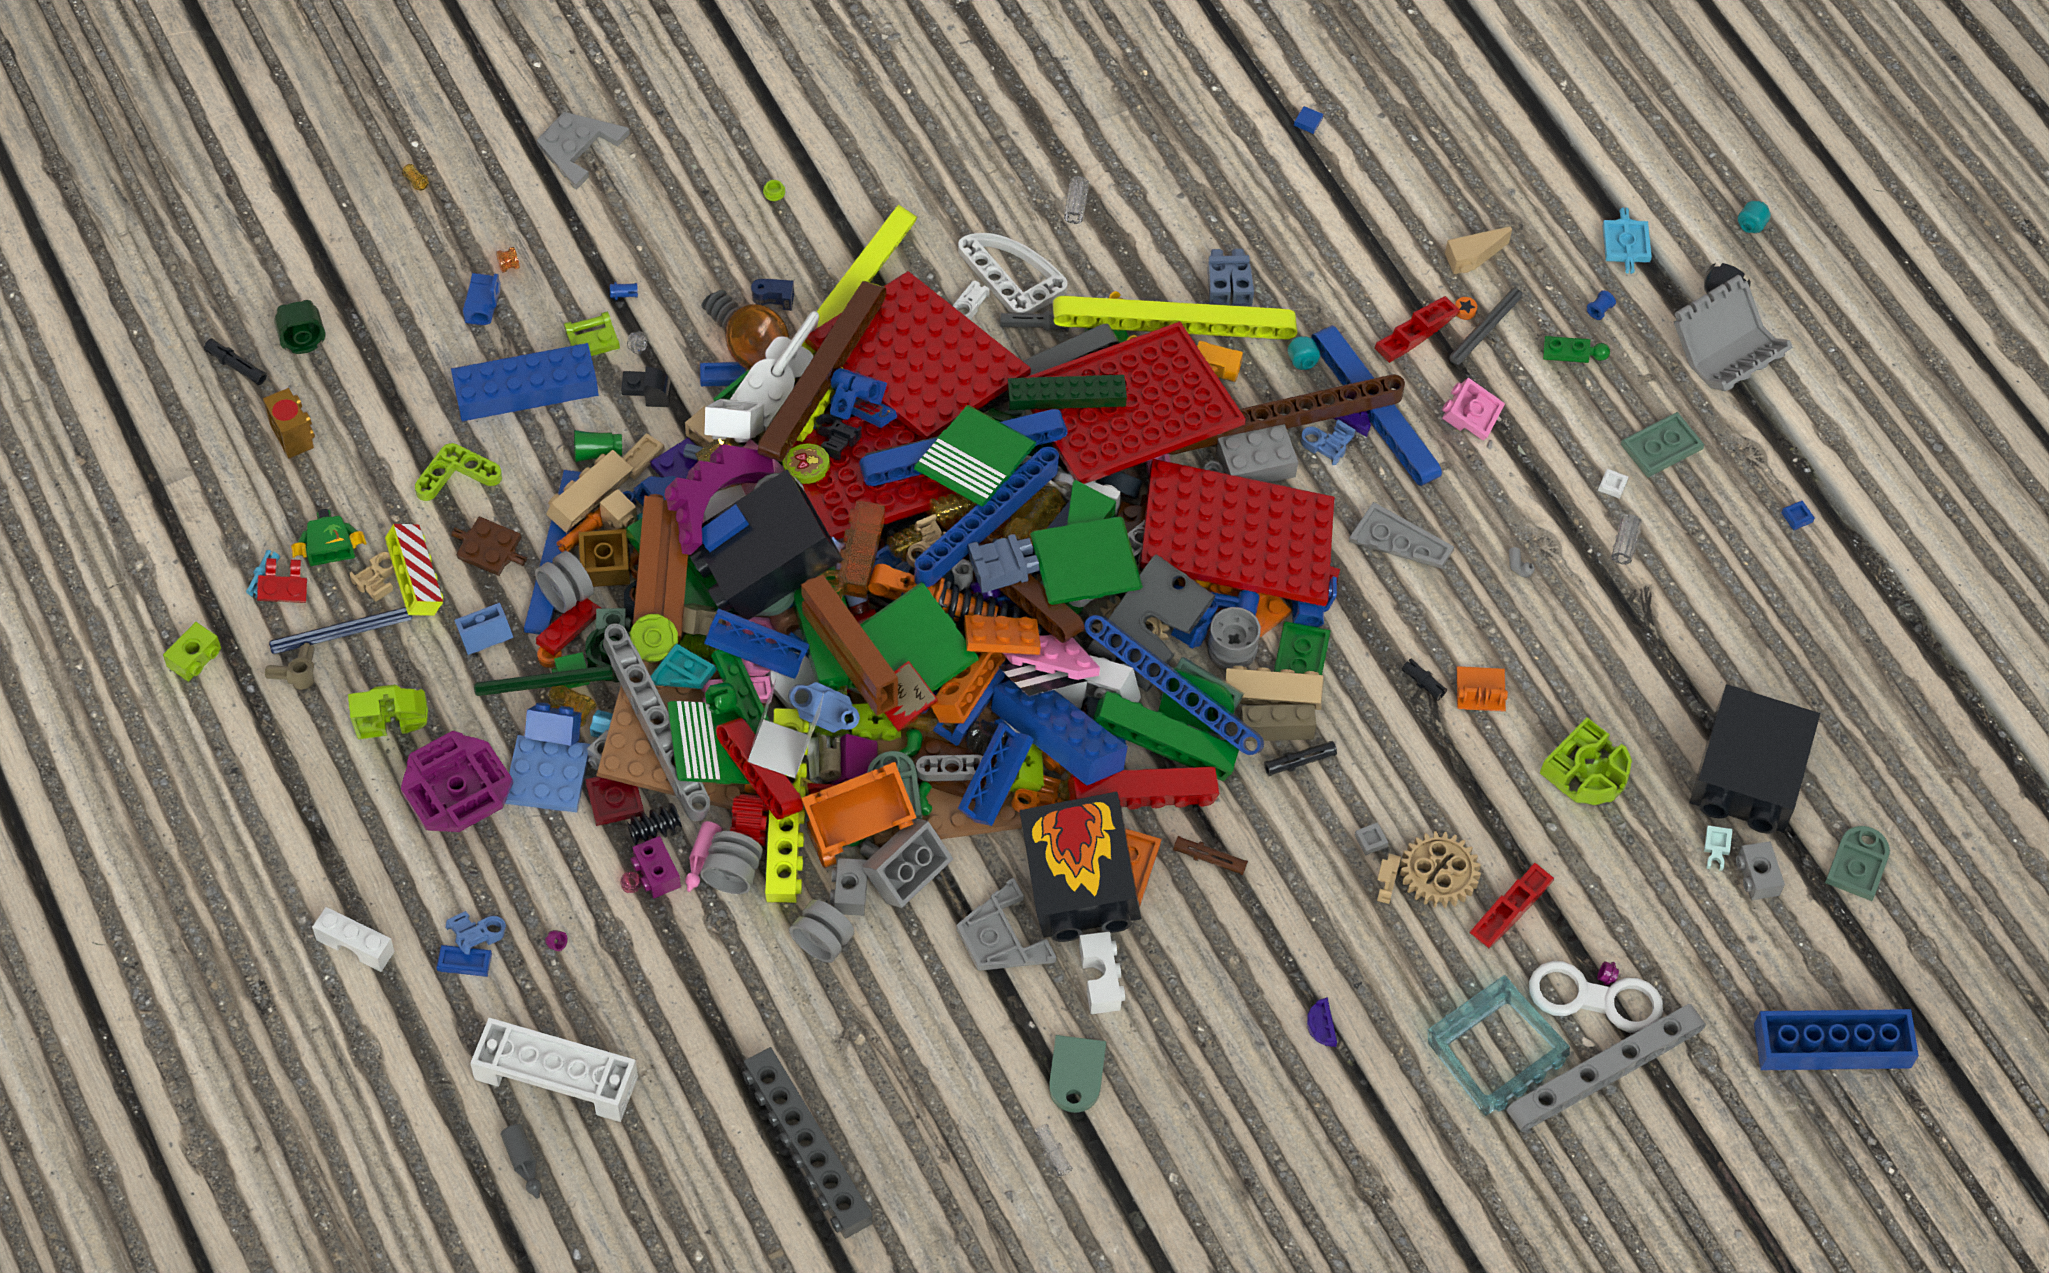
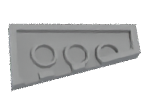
(1395, 535)

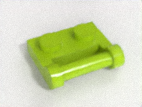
(599, 340)

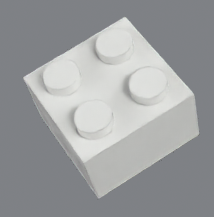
(734, 419)
(1113, 678)

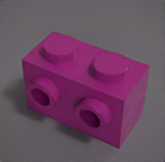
(656, 867)

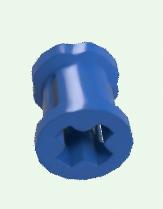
(1601, 305)

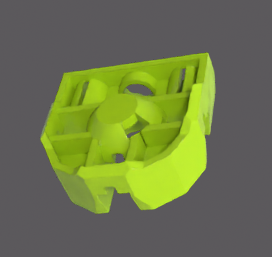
(376, 707)
(1595, 784)

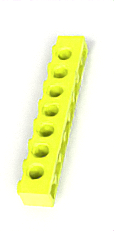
(777, 888)

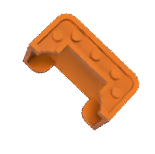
(859, 808)

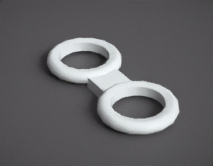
(1594, 996)

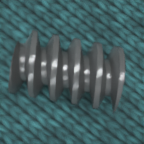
(720, 307)

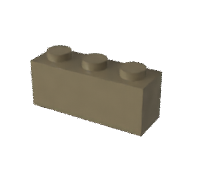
(1281, 721)

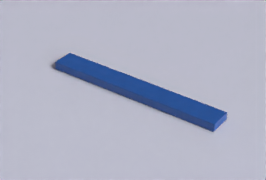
(540, 609)

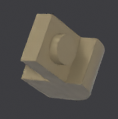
(698, 618)

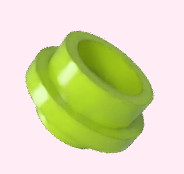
(774, 190)

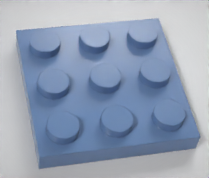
(547, 774)

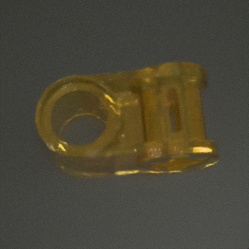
(572, 699)

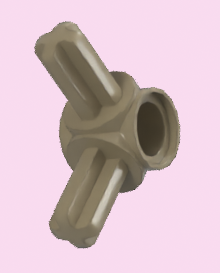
(299, 670)

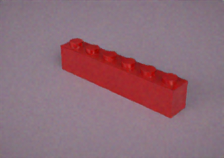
(1154, 787)

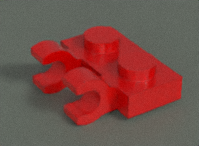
(280, 588)

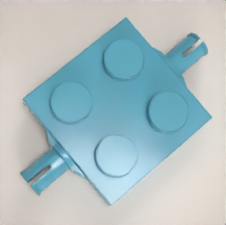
(1626, 240)

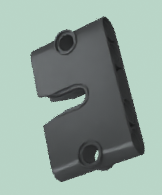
(1157, 599)

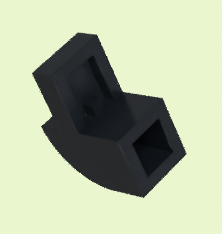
(652, 384)

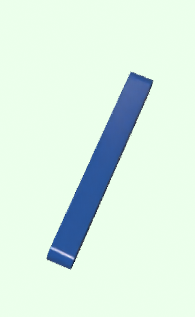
(1387, 419)
(900, 461)
(984, 520)
(1162, 682)

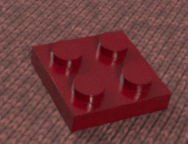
(613, 800)

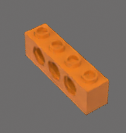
(964, 690)

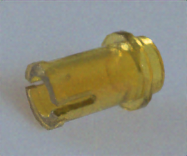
(418, 180)

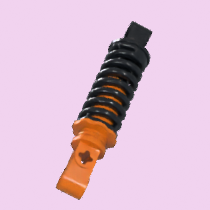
(890, 584)

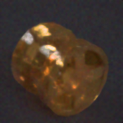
(507, 259)

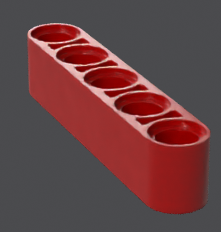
(770, 785)

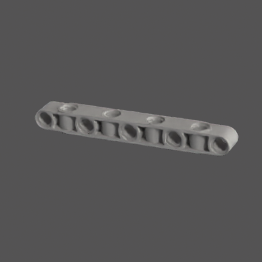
(648, 706)
(1606, 1067)

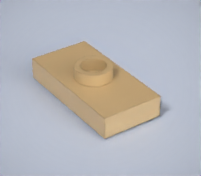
(642, 453)

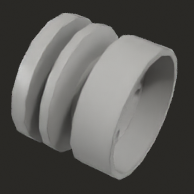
(1233, 638)
(731, 862)

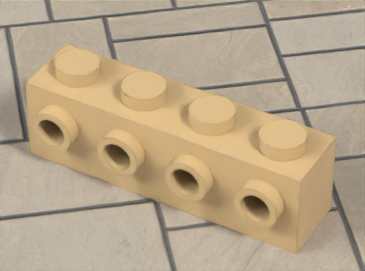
(588, 491)
(1276, 688)

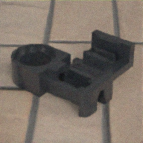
(838, 434)

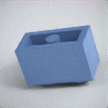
(483, 628)

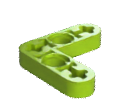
(451, 464)

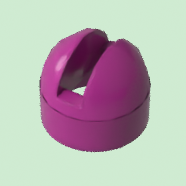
(558, 935)

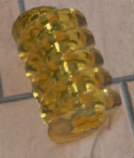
(950, 507)
(902, 541)

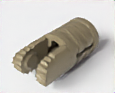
(829, 759)

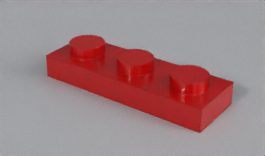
(567, 626)

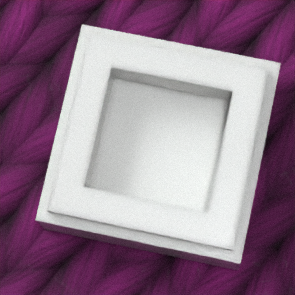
(1613, 483)

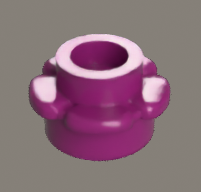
(1608, 972)

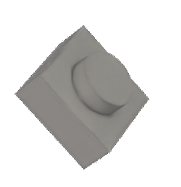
(1371, 838)

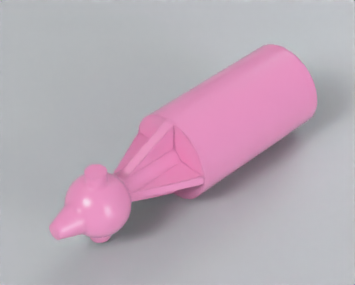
(700, 852)

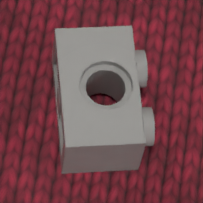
(1760, 857)
(849, 900)

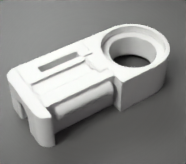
(972, 298)

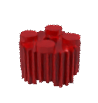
(750, 817)

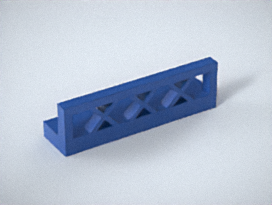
(754, 646)
(962, 728)
(998, 778)

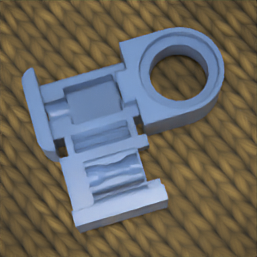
(1329, 446)
(470, 935)

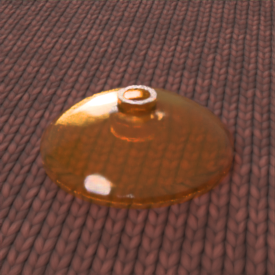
(753, 323)

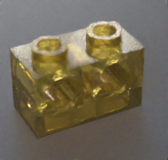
(1041, 507)

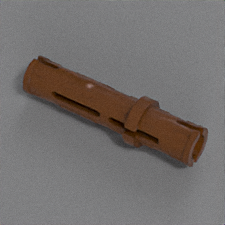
(1182, 844)

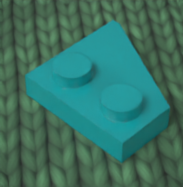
(683, 669)

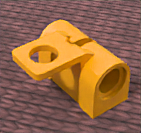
(1223, 361)

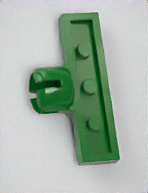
(735, 692)

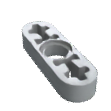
(944, 775)

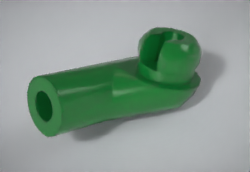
(914, 742)
(924, 789)

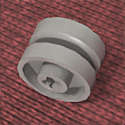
(564, 581)
(821, 931)

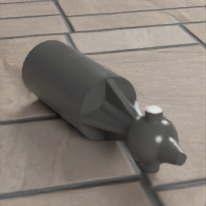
(521, 1156)

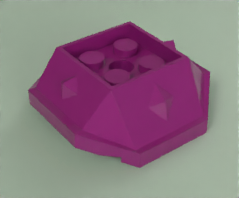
(452, 763)

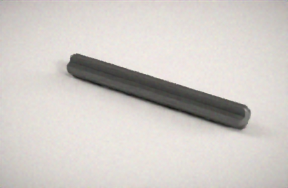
(1485, 326)

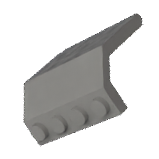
(1726, 335)

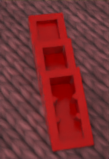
(1417, 329)
(1512, 906)

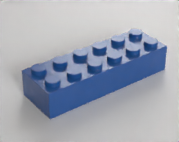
(524, 382)
(1061, 731)
(1836, 1039)

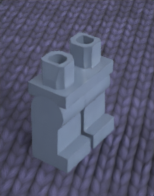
(1226, 270)
(1002, 562)

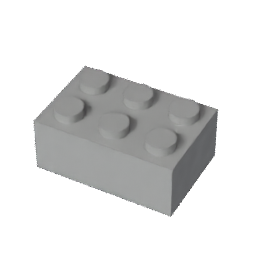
(1258, 454)
(907, 863)

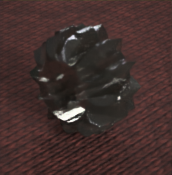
(980, 735)

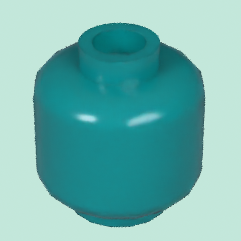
(1754, 217)
(1302, 352)

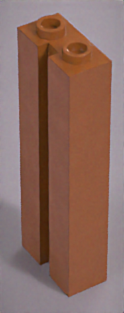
(660, 564)
(850, 645)

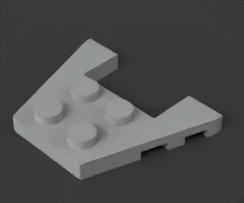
(570, 137)
(992, 939)

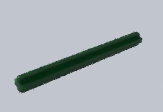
(544, 680)

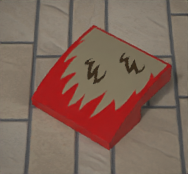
(913, 697)

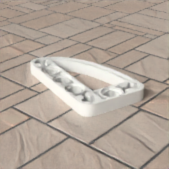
(1025, 298)

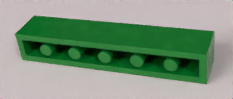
(1165, 735)

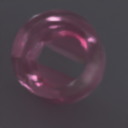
(625, 884)

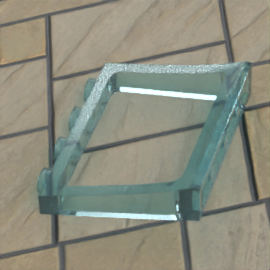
(1472, 1013)

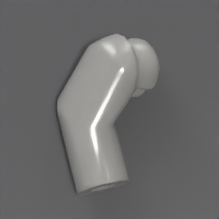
(1519, 567)

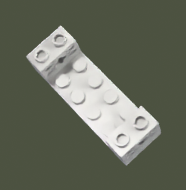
(556, 1066)

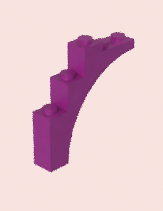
(690, 496)

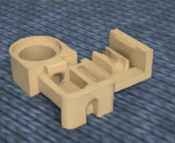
(930, 535)
(372, 577)
(1388, 875)

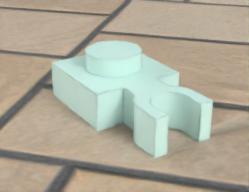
(1717, 843)

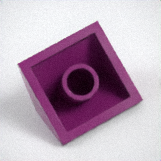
(855, 757)

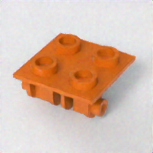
(1481, 689)

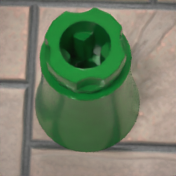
(594, 444)

